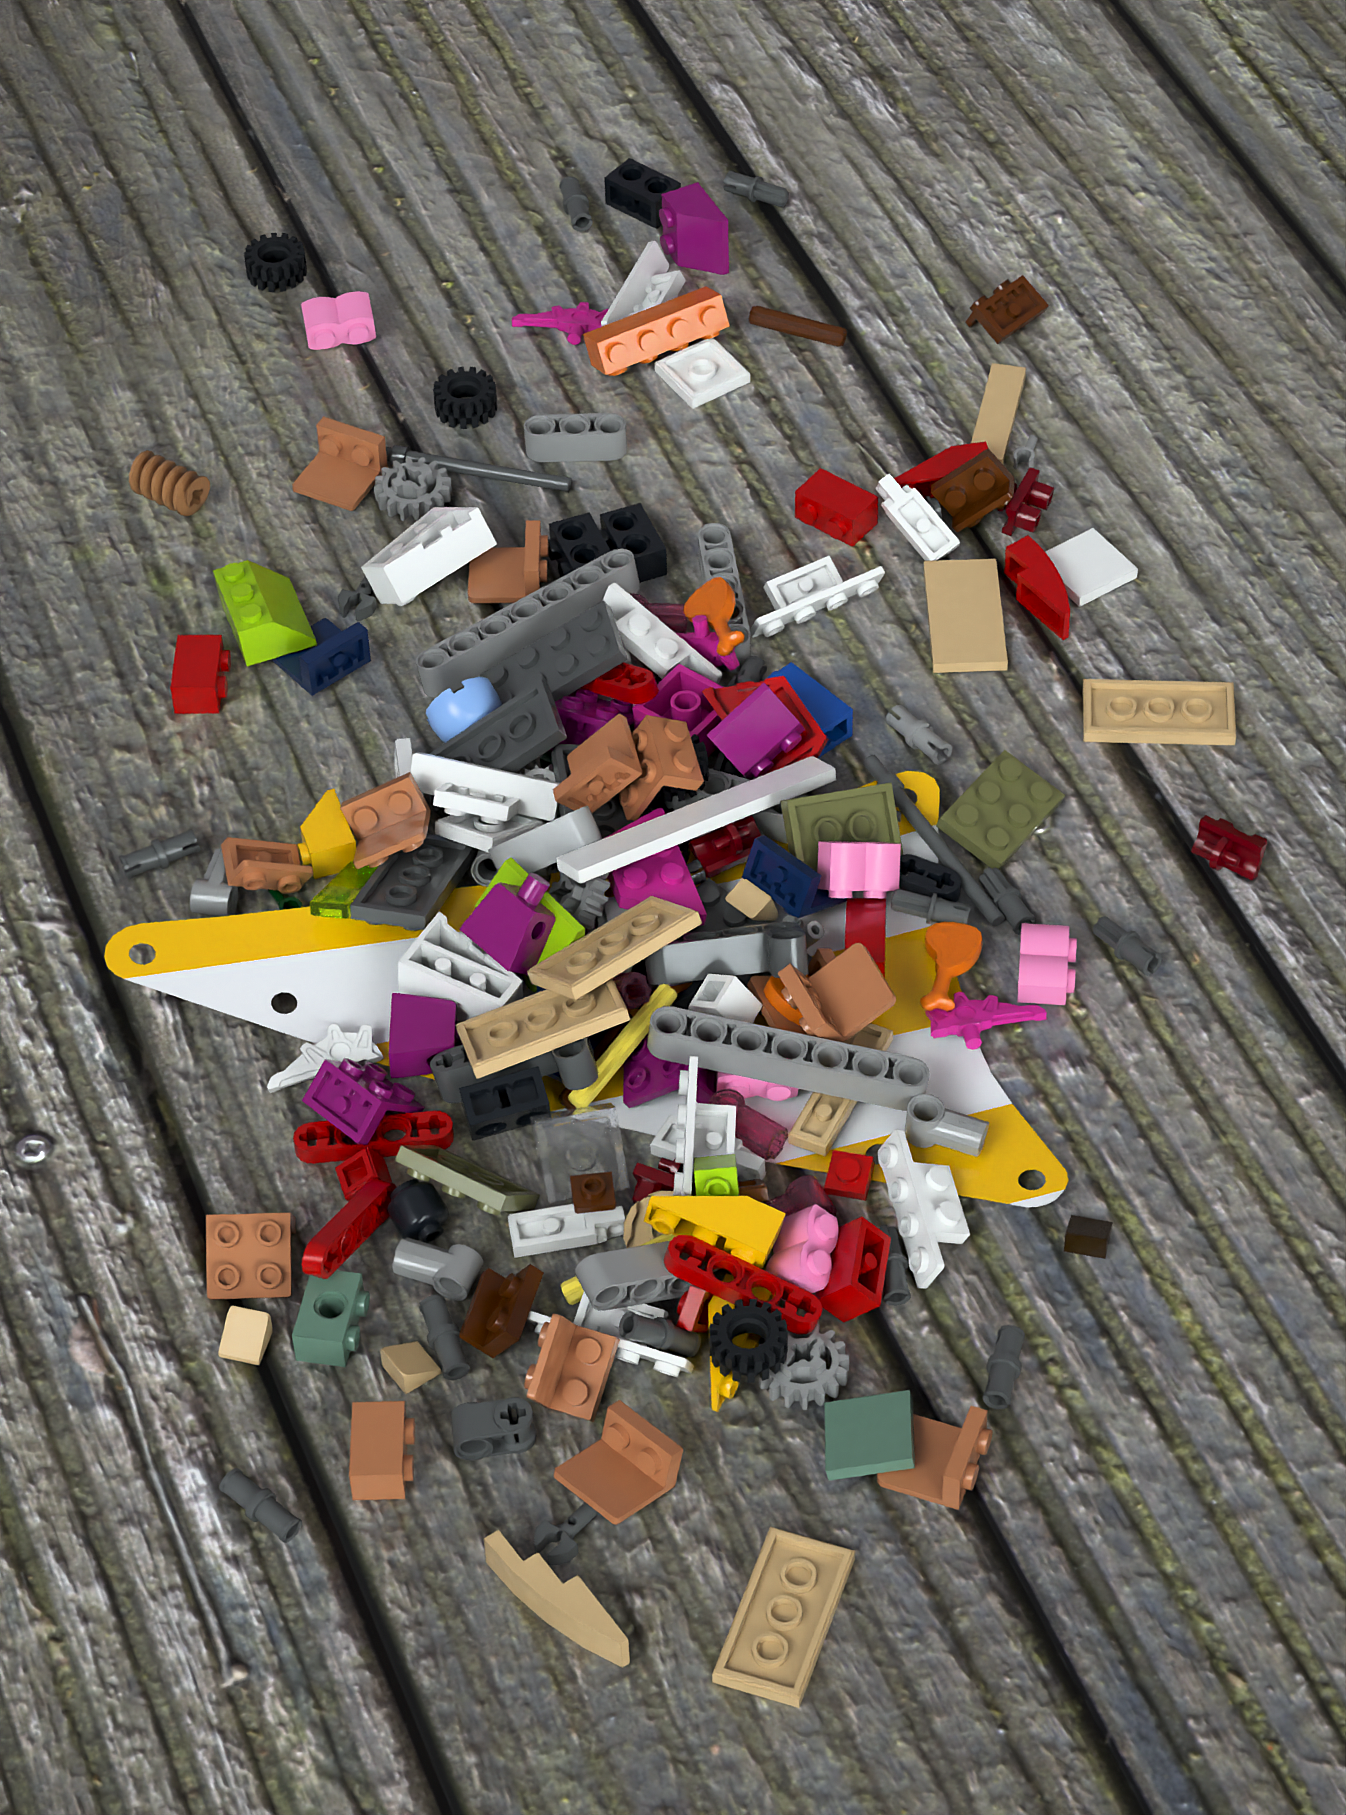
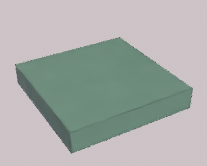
(869, 1435)

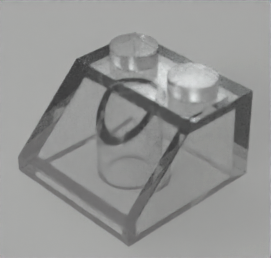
(578, 1144)

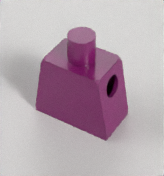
(512, 924)
(419, 1032)

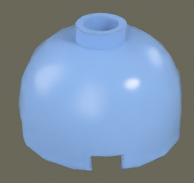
(457, 711)

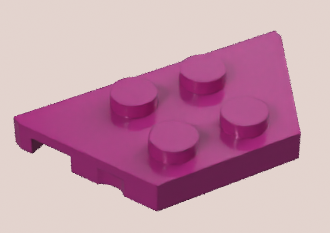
(657, 875)

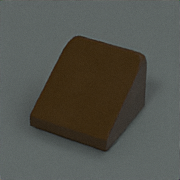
(1087, 1236)

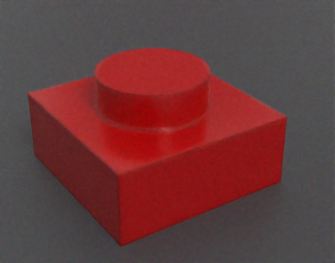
(849, 1175)
(694, 1310)

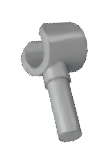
(1026, 453)

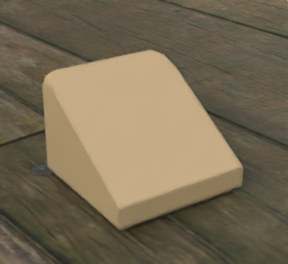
(752, 901)
(245, 1335)
(409, 1365)

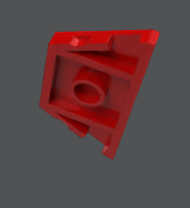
(813, 739)

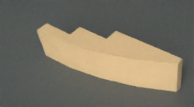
(565, 1606)

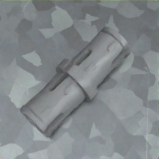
(919, 734)

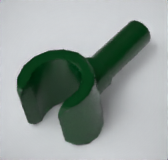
(285, 903)

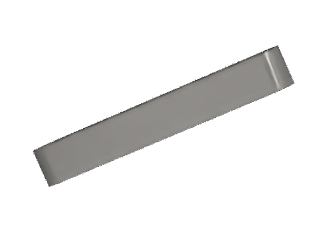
(523, 622)
(762, 1052)

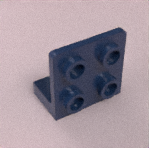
(332, 659)
(786, 879)

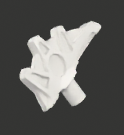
(335, 1047)

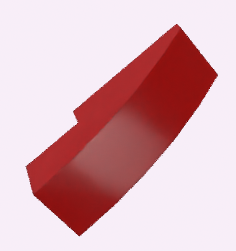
(1038, 584)
(867, 926)

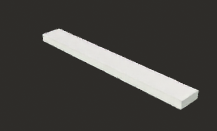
(695, 819)

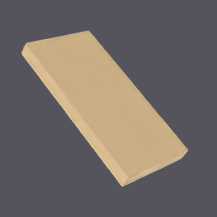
(965, 616)
(1158, 712)
(613, 947)
(538, 1026)
(784, 1617)

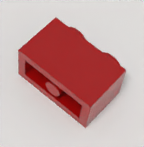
(836, 507)
(199, 674)
(856, 1270)

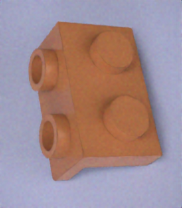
(264, 865)

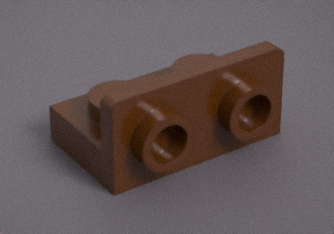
(1008, 309)
(974, 490)
(500, 1309)

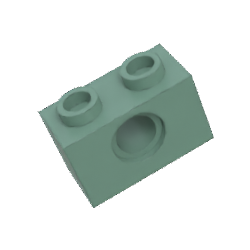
(318, 1335)

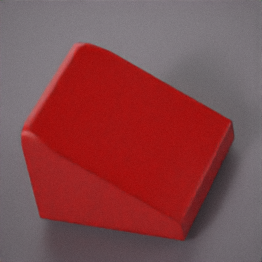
(359, 1170)

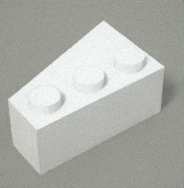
(427, 553)
(452, 968)

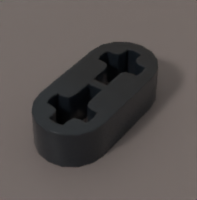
(928, 878)

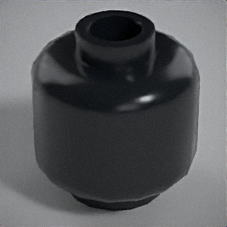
(417, 1211)

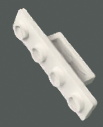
(645, 285)
(809, 589)
(652, 640)
(483, 790)
(706, 1126)
(924, 1207)
(628, 1350)

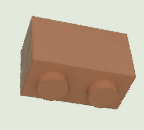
(379, 1450)

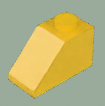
(326, 838)

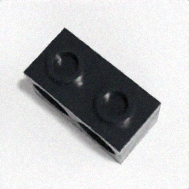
(638, 191)
(633, 530)
(575, 542)
(504, 1103)

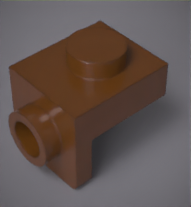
(593, 1192)

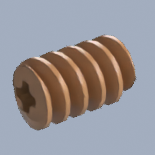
(168, 483)

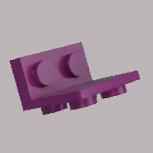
(585, 714)
(652, 1077)
(357, 1097)

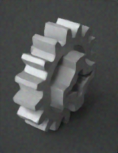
(412, 488)
(581, 900)
(805, 1372)

